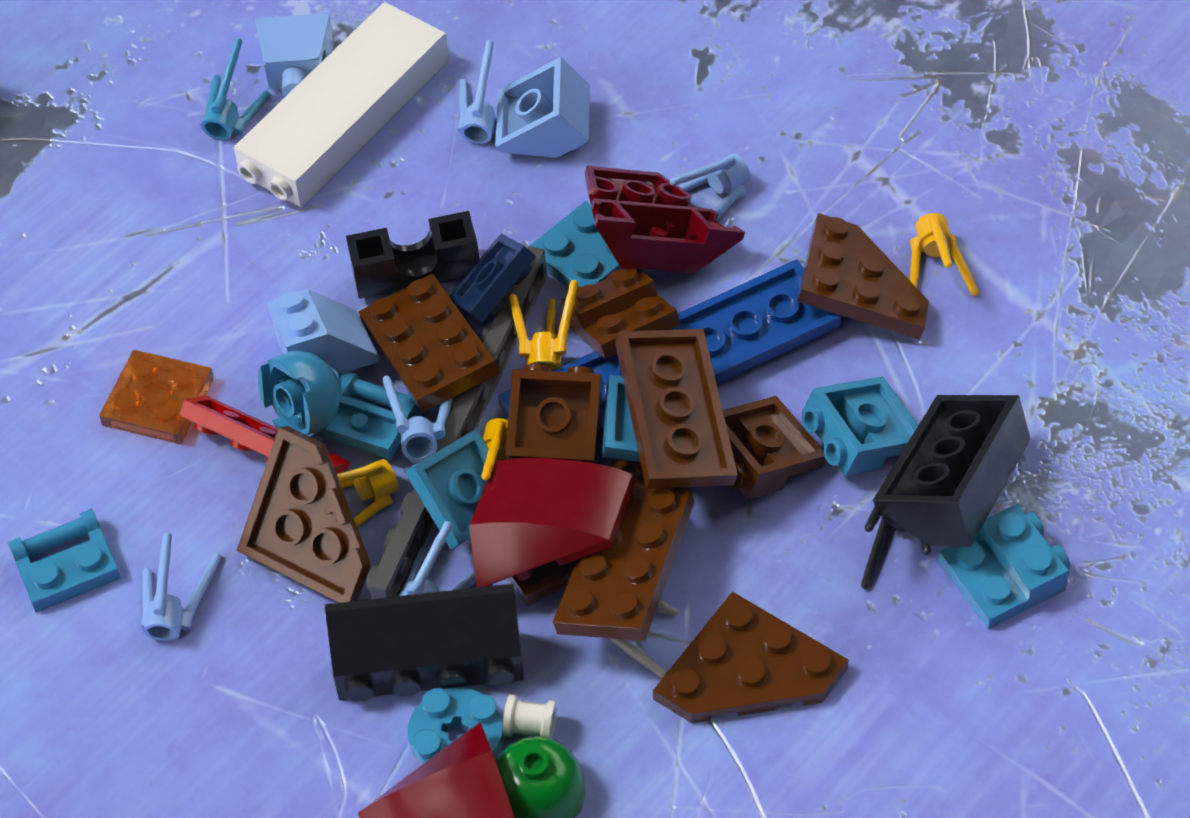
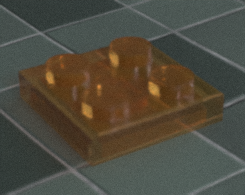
(152, 395)

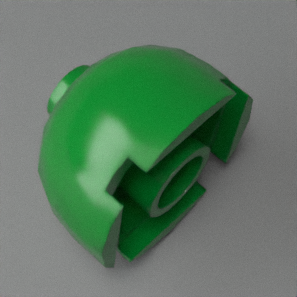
(541, 779)

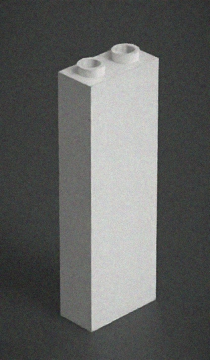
(341, 104)

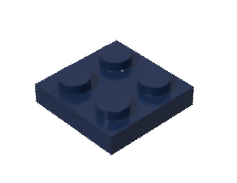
(493, 275)

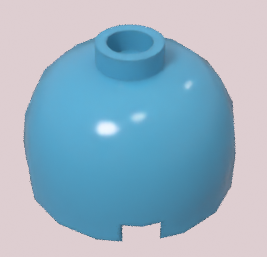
(301, 391)

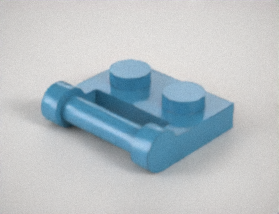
(364, 424)
(68, 571)

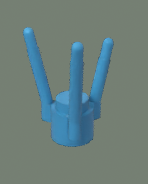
(221, 113)

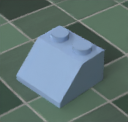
(544, 112)
(323, 328)

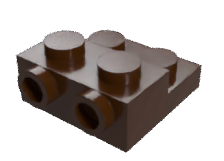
(616, 304)
(554, 413)
(768, 446)

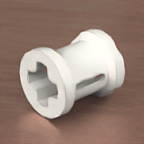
(529, 717)

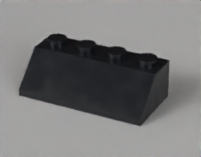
(955, 467)
(424, 642)

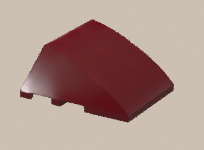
(654, 223)
(544, 514)
(451, 784)

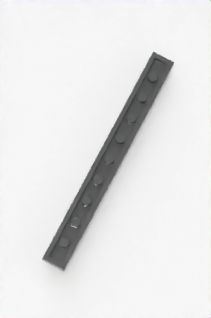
(465, 415)

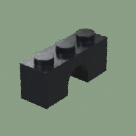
(386, 267)

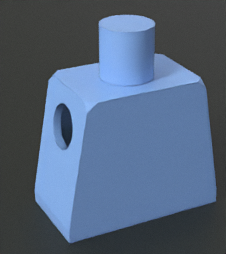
(293, 47)

